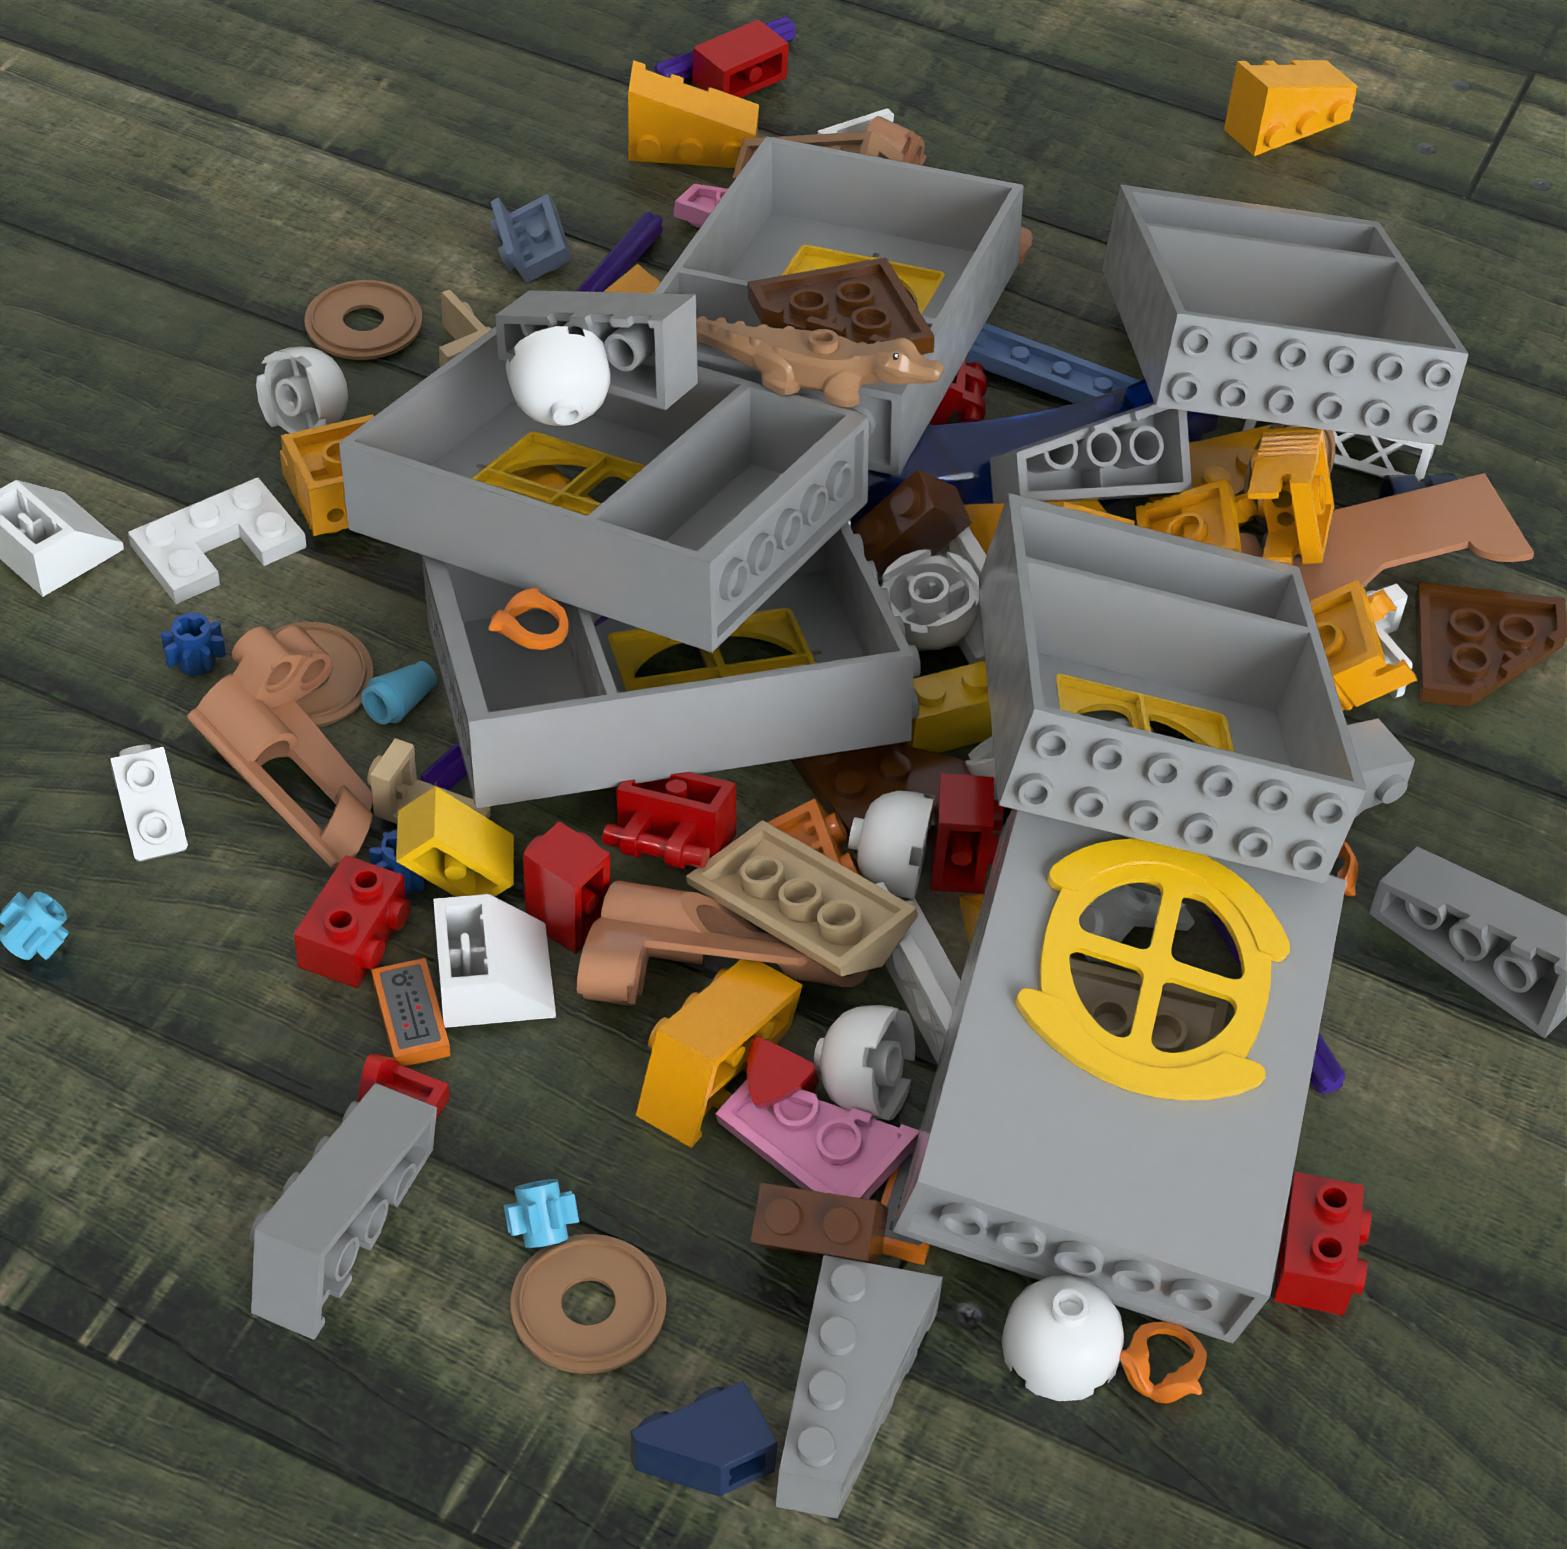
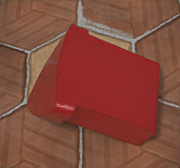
(777, 1073)
(390, 1074)

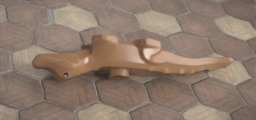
(818, 359)

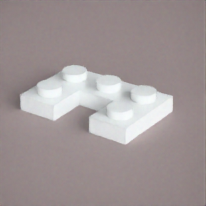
(177, 542)

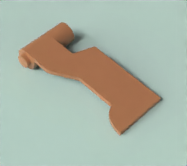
(1410, 529)

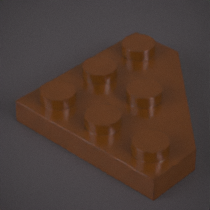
(853, 300)
(1480, 639)
(855, 778)

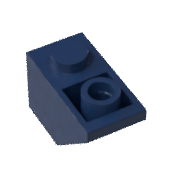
(707, 1444)

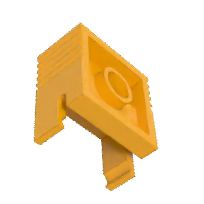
(315, 473)
(1293, 493)
(1201, 514)
(1353, 645)

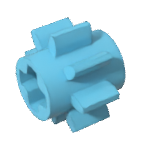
(33, 925)
(541, 1213)

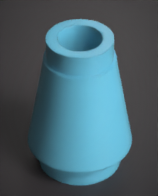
(397, 692)

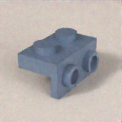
(531, 237)

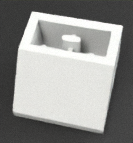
(50, 536)
(491, 962)

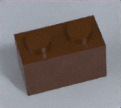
(913, 517)
(819, 1224)

